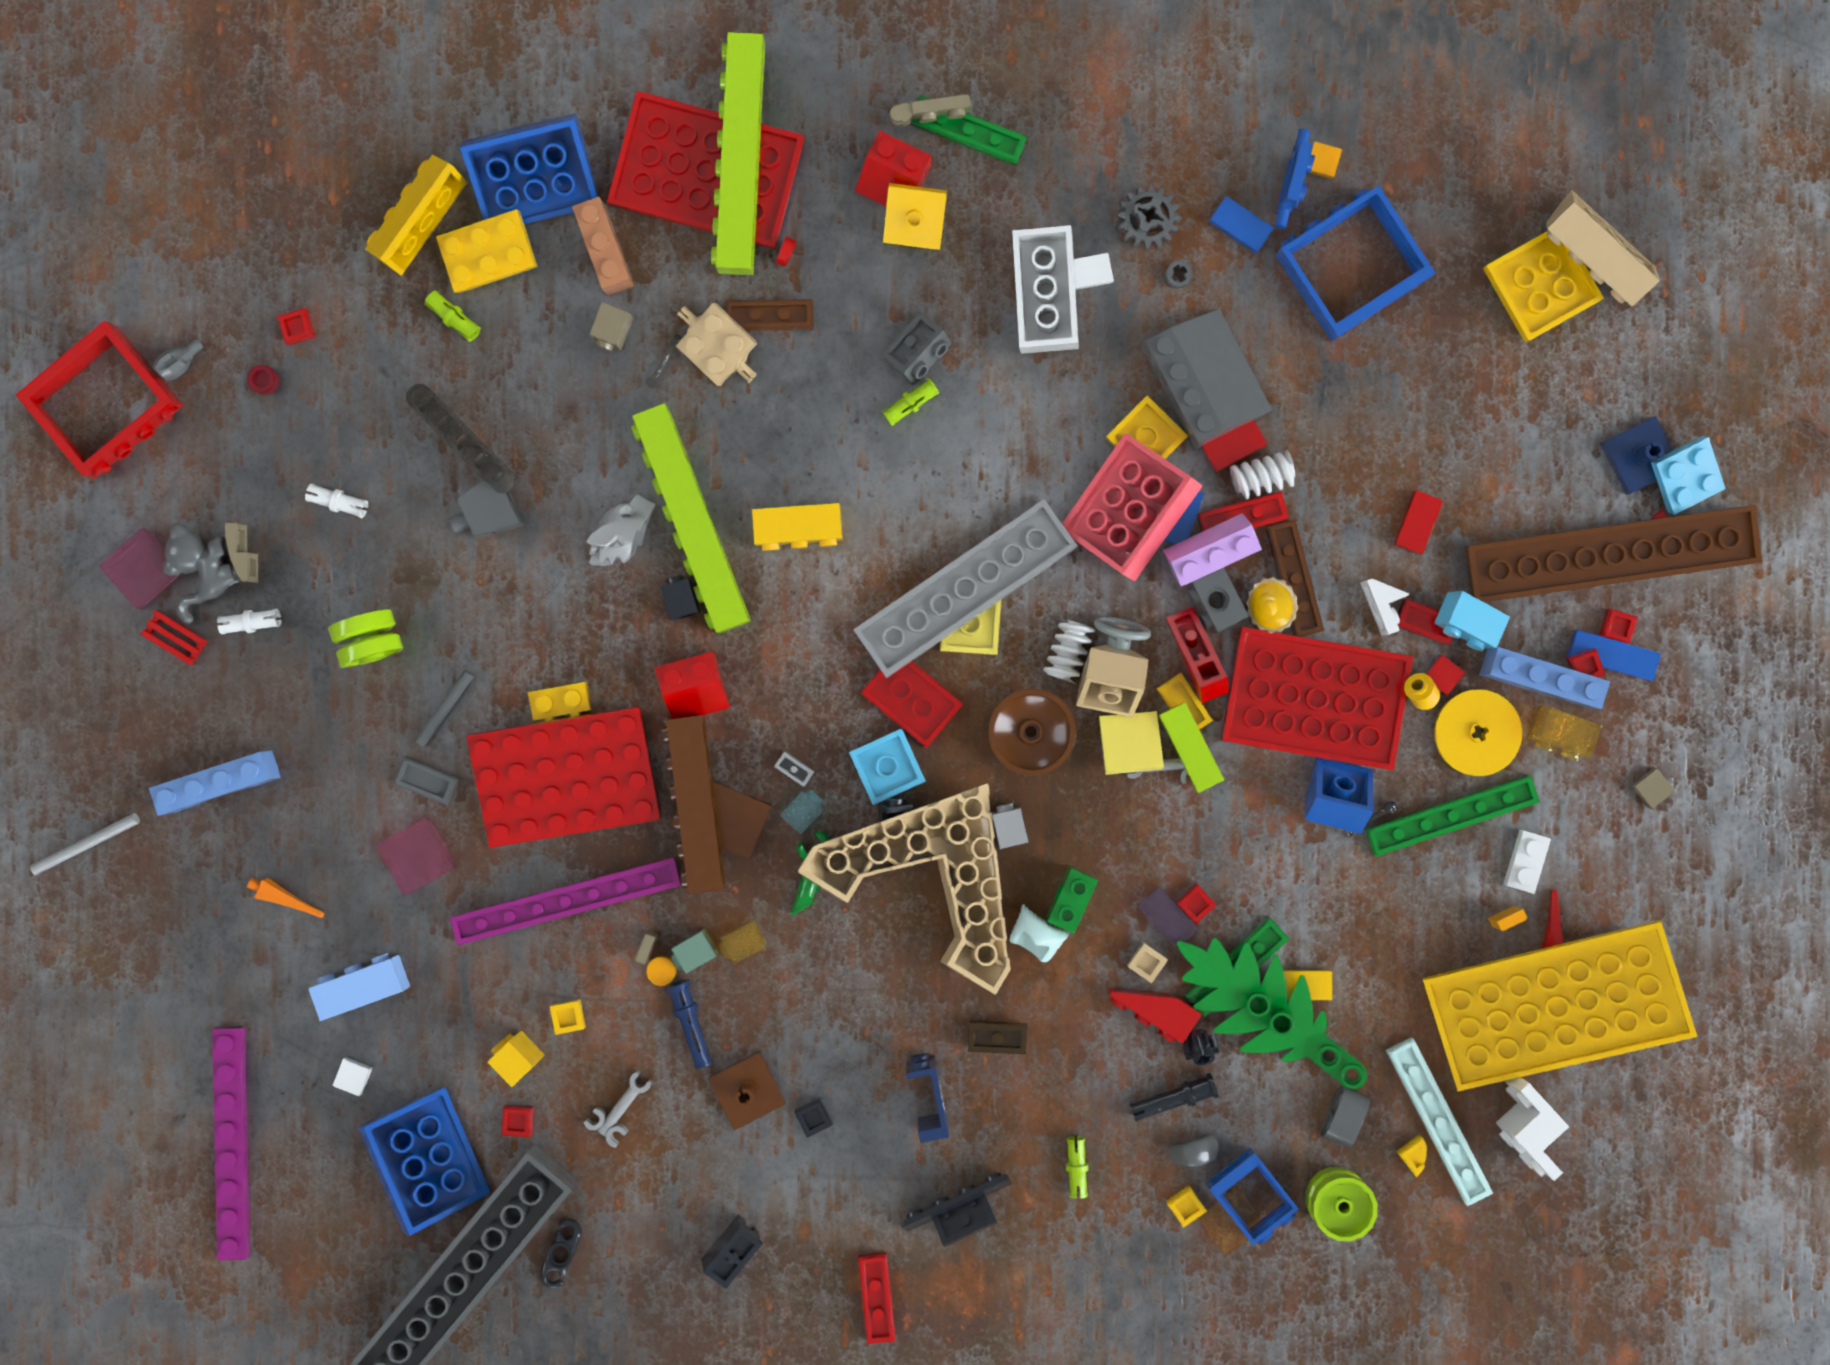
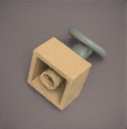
(1113, 672)

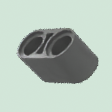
(1345, 1116)

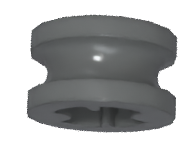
(1187, 276)

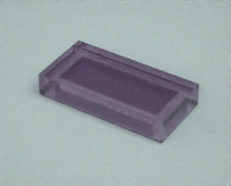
(1167, 916)

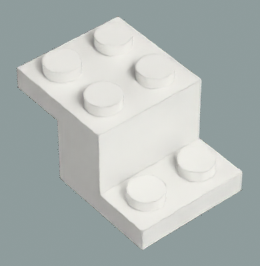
(1531, 1127)

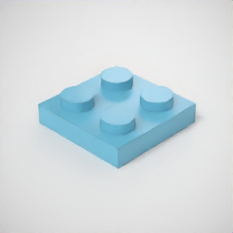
(1688, 475)
(887, 766)

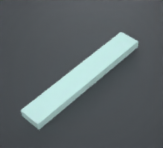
(1439, 1121)

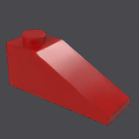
(1198, 655)

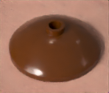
(1053, 735)

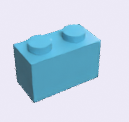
(1471, 620)

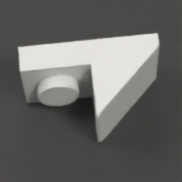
(1378, 598)

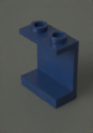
(932, 1126)

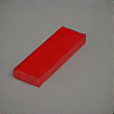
(1258, 511)
(876, 1298)

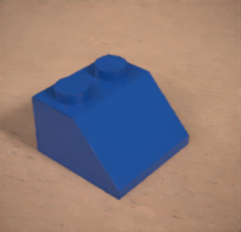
(1340, 795)

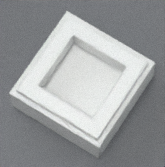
(352, 1076)

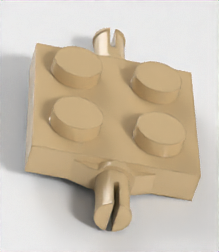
(716, 344)

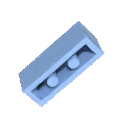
(358, 986)

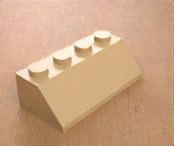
(1601, 249)

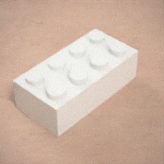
(1045, 289)

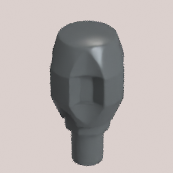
(176, 361)

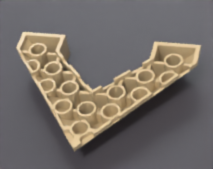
(961, 839)

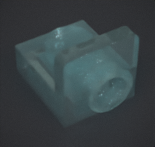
(803, 810)

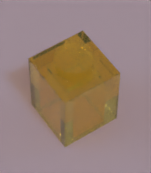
(742, 942)

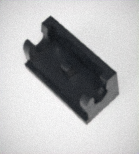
(731, 1252)

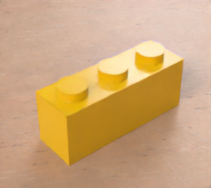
(797, 526)

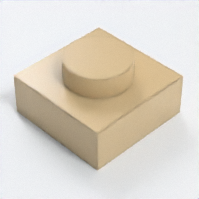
(1147, 962)

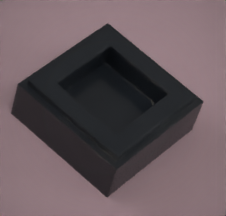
(813, 1117)

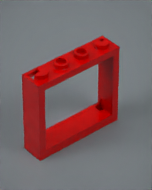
(73, 363)

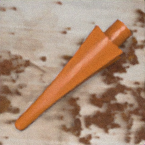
(272, 892)

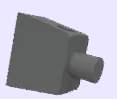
(486, 511)

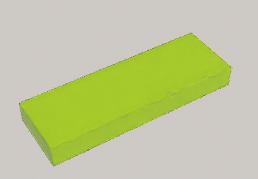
(1191, 747)

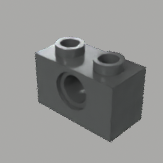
(1231, 609)

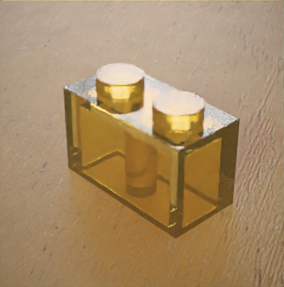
(1563, 732)

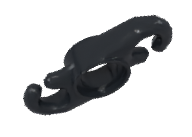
(551, 1263)

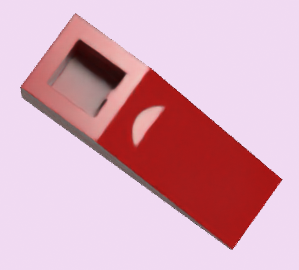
(1164, 1010)

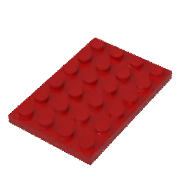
(671, 167)
(1316, 698)
(564, 776)

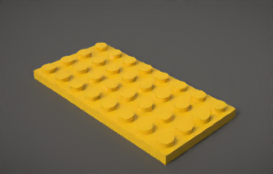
(1560, 1006)

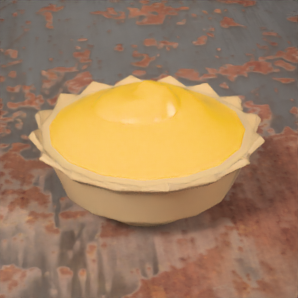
(1272, 605)

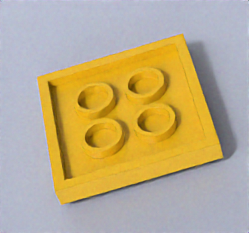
(1541, 286)

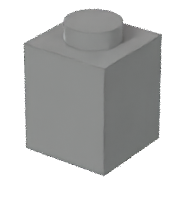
(1009, 826)

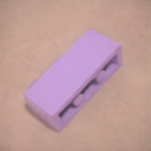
(1212, 549)

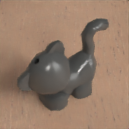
(188, 554)

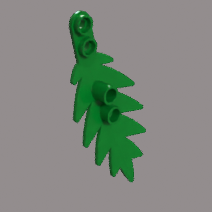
(1266, 1008)

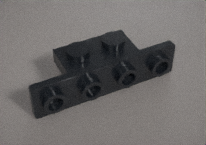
(962, 1214)

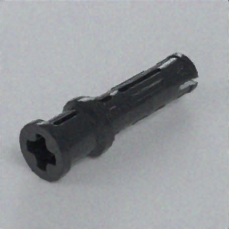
(1187, 1094)

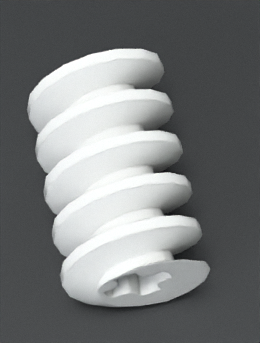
(1263, 474)
(1068, 650)

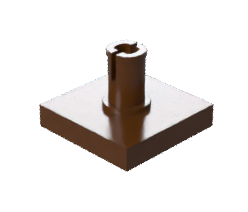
(747, 1090)

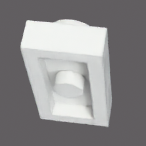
(1527, 861)

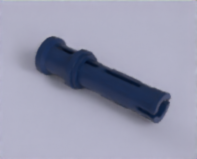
(681, 1010)

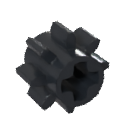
(1200, 1047)

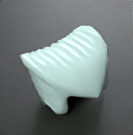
(1037, 935)

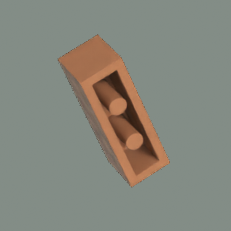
(603, 246)

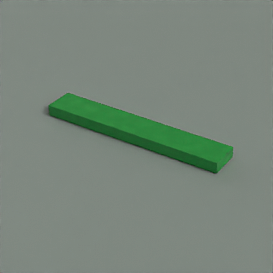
(1452, 815)

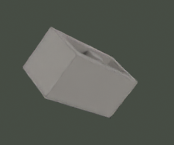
(794, 768)

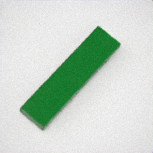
(977, 135)
(1264, 942)

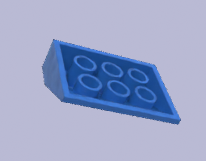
(531, 169)
(424, 1161)

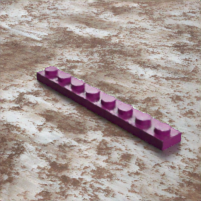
(565, 901)
(231, 1143)

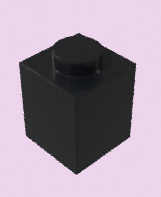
(680, 598)

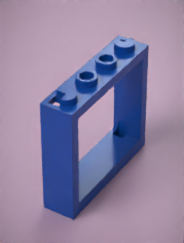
(1397, 232)

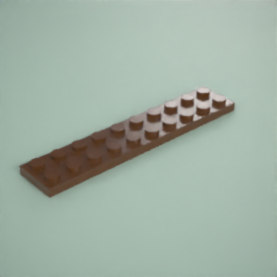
(1613, 554)

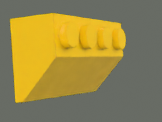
(416, 214)

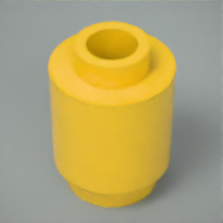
(1422, 691)

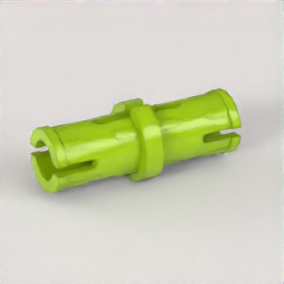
(452, 316)
(910, 402)
(1077, 1167)

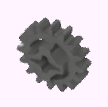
(1138, 213)

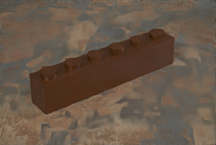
(695, 804)

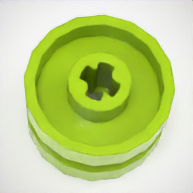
(365, 636)
(1357, 1208)

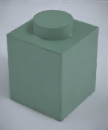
(694, 951)

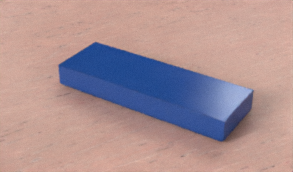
(1617, 655)

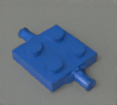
(1293, 188)

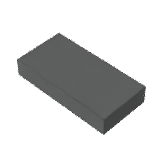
(426, 781)

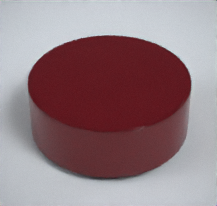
(263, 379)

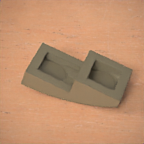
(243, 562)

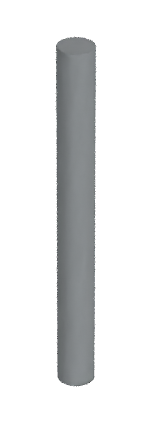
(84, 844)

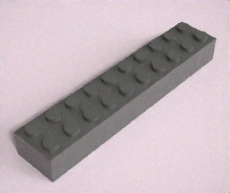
(471, 1263)

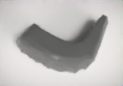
(1195, 1151)

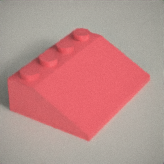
(1130, 507)

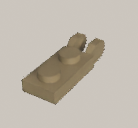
(929, 109)

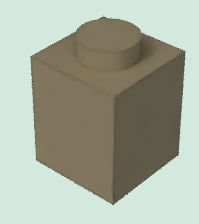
(610, 327)

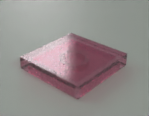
(138, 568)
(416, 856)

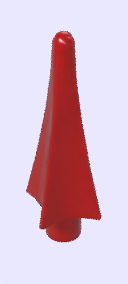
(1553, 932)

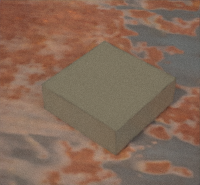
(1653, 788)
(646, 947)

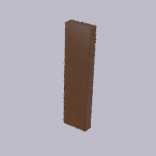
(1293, 569)

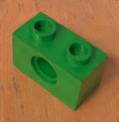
(1071, 899)

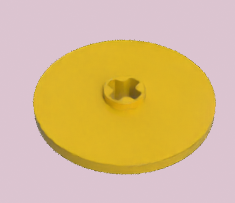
(1500, 736)

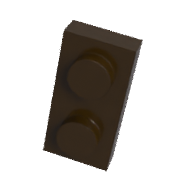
(997, 1037)

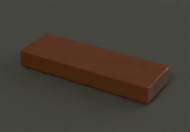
(772, 314)

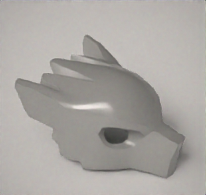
(620, 532)

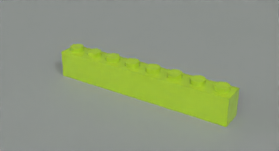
(740, 153)
(691, 519)

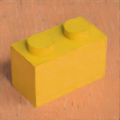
(515, 1057)

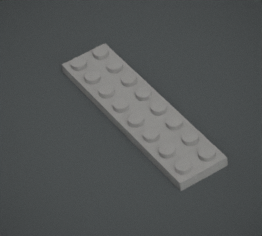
(965, 588)

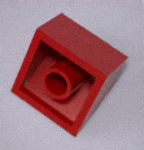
(894, 163)
(692, 686)

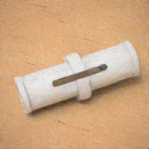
(336, 500)
(249, 621)

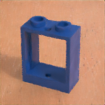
(1231, 1175)

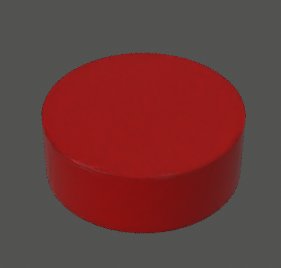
(786, 251)

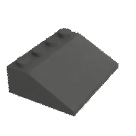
(1205, 377)

